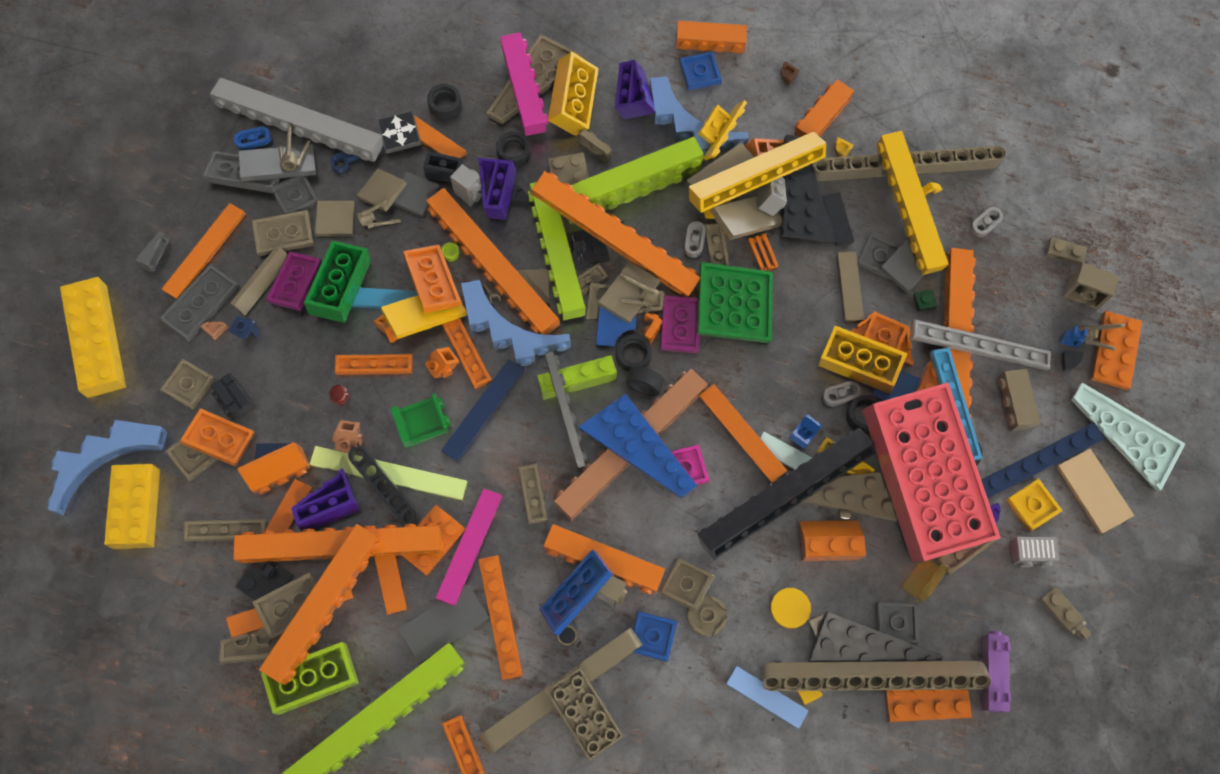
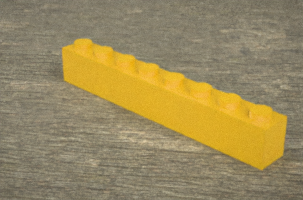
(757, 172)
(911, 203)

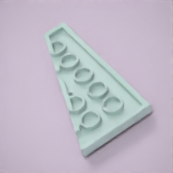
(1139, 441)

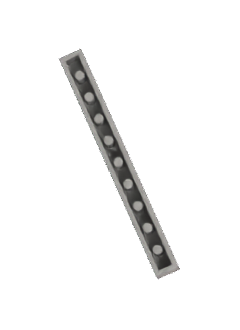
(302, 120)

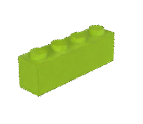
(580, 376)

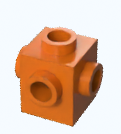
(441, 362)

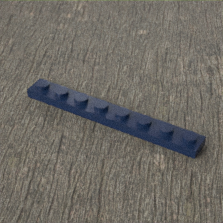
(1042, 460)

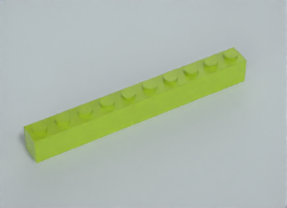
(381, 714)

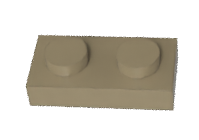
(593, 144)
(1066, 251)

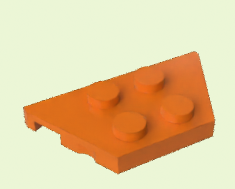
(888, 332)

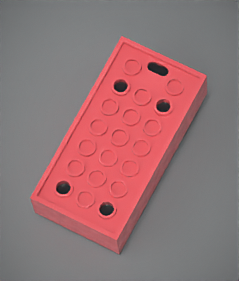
(930, 473)

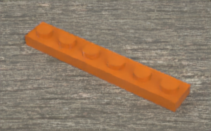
(500, 618)

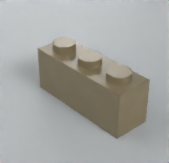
(1018, 400)

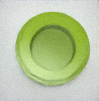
(450, 251)

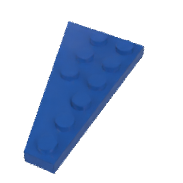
(635, 441)

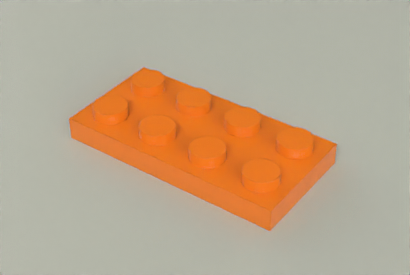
(431, 278)
(1117, 366)
(927, 705)

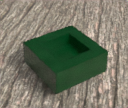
(925, 300)

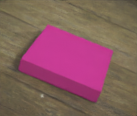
(693, 463)

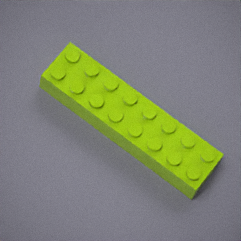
(642, 175)

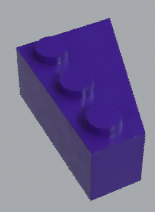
(633, 91)
(497, 186)
(326, 504)

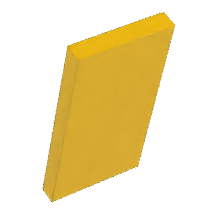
(408, 317)

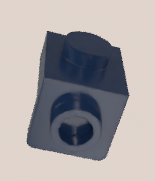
(243, 327)

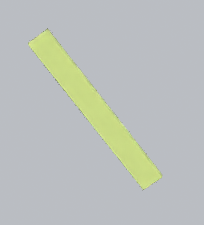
(401, 475)

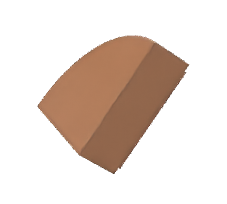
(214, 329)

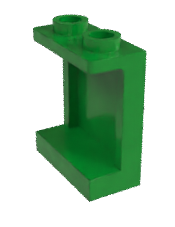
(421, 421)

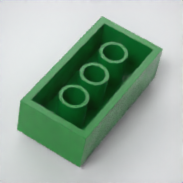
(338, 281)

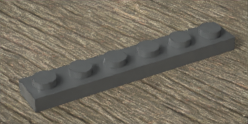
(568, 417)

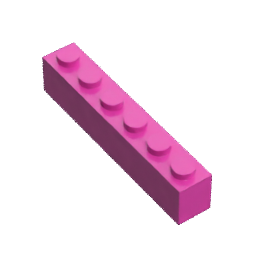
(523, 84)

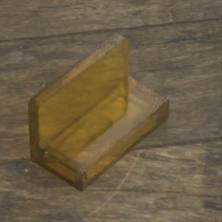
(924, 579)

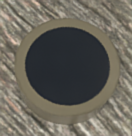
(568, 636)

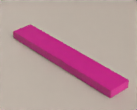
(469, 547)

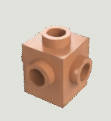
(347, 436)

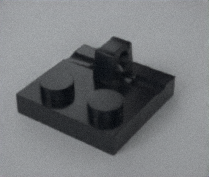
(586, 249)
(262, 579)

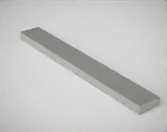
(980, 345)

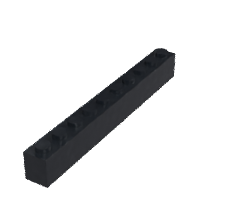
(786, 493)

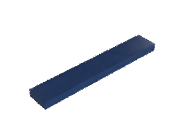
(482, 410)

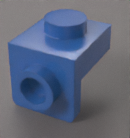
(805, 431)

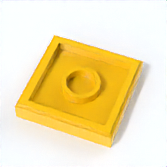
(1034, 505)

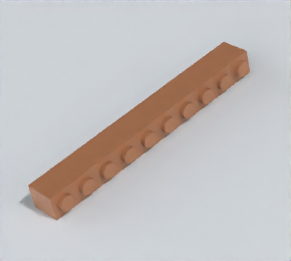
(609, 465)

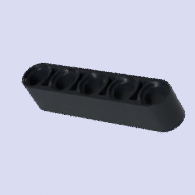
(375, 482)

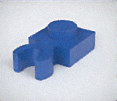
(1073, 337)

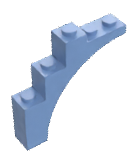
(684, 124)
(503, 333)
(95, 451)

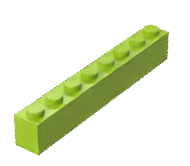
(558, 258)

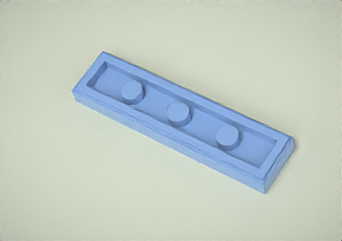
(770, 700)

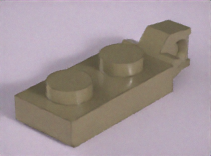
(1065, 613)

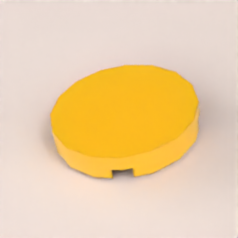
(790, 608)

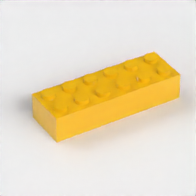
(92, 337)

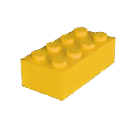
(573, 94)
(862, 359)
(132, 506)

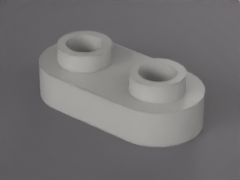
(985, 222)
(693, 240)
(840, 393)

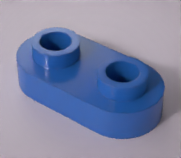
(252, 137)

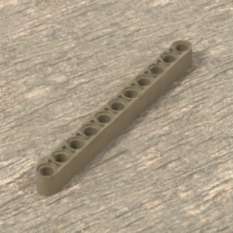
(932, 157)
(875, 676)

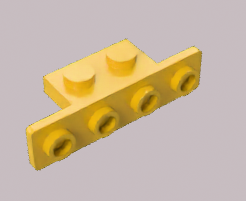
(717, 127)

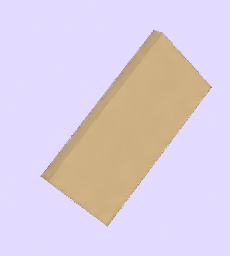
(1095, 491)

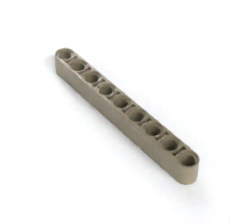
(541, 705)

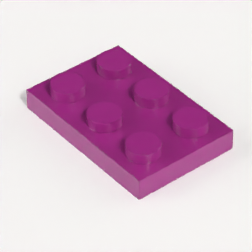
(294, 281)
(680, 324)

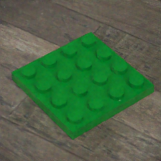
(735, 303)

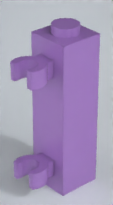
(996, 659)

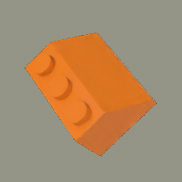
(275, 468)
(831, 540)

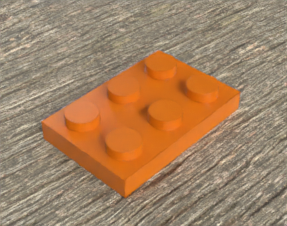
(217, 437)
(451, 533)

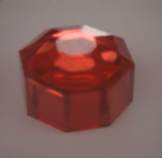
(339, 394)

